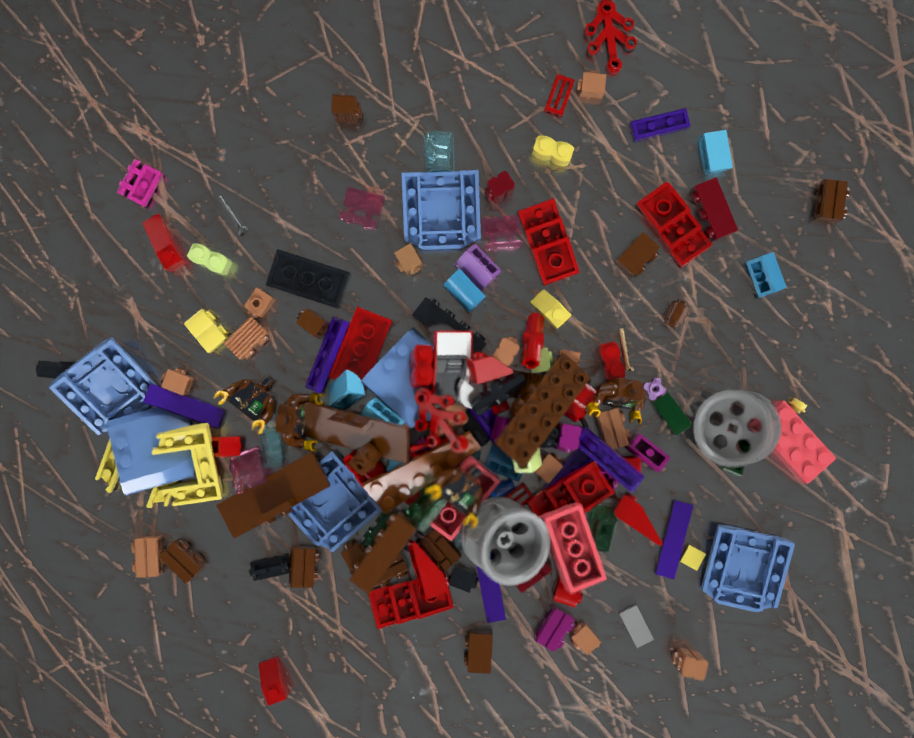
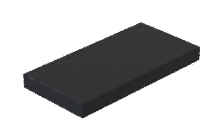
(307, 278)

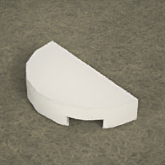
(466, 393)

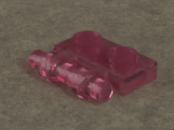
(365, 202)
(501, 227)
(252, 467)

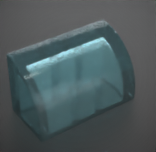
(439, 152)
(272, 448)

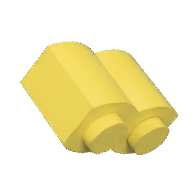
(557, 152)
(206, 330)

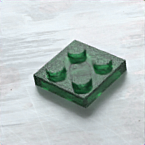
(425, 509)

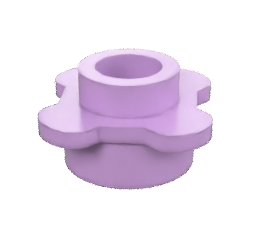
(659, 389)

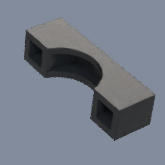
(430, 313)

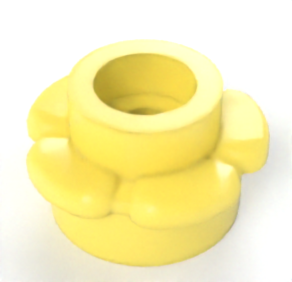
(797, 405)

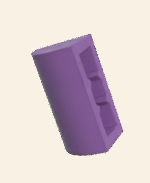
(478, 267)

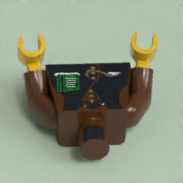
(621, 394)
(251, 399)
(291, 420)
(460, 490)

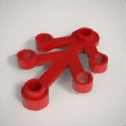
(610, 32)
(438, 419)

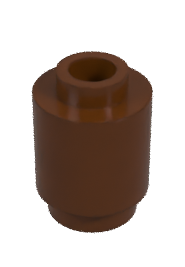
(676, 313)

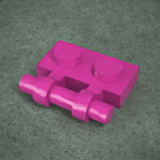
(145, 184)

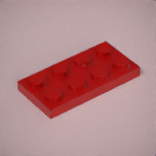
(361, 344)

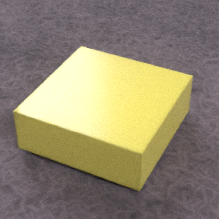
(692, 557)

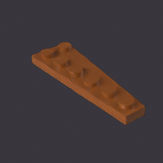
(407, 479)

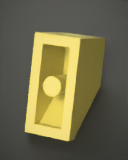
(550, 308)

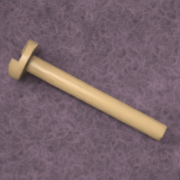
(624, 349)

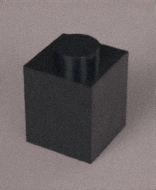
(463, 578)

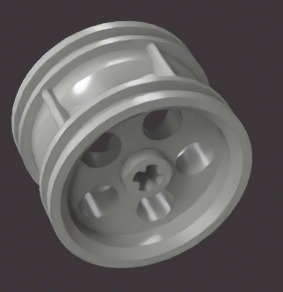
(755, 407)
(494, 531)

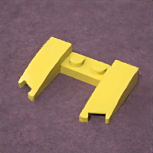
(109, 473)
(208, 483)

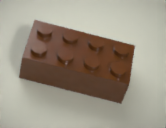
(381, 555)

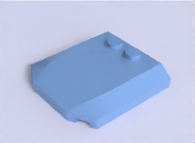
(441, 209)
(391, 381)
(103, 385)
(132, 446)
(338, 510)
(747, 568)

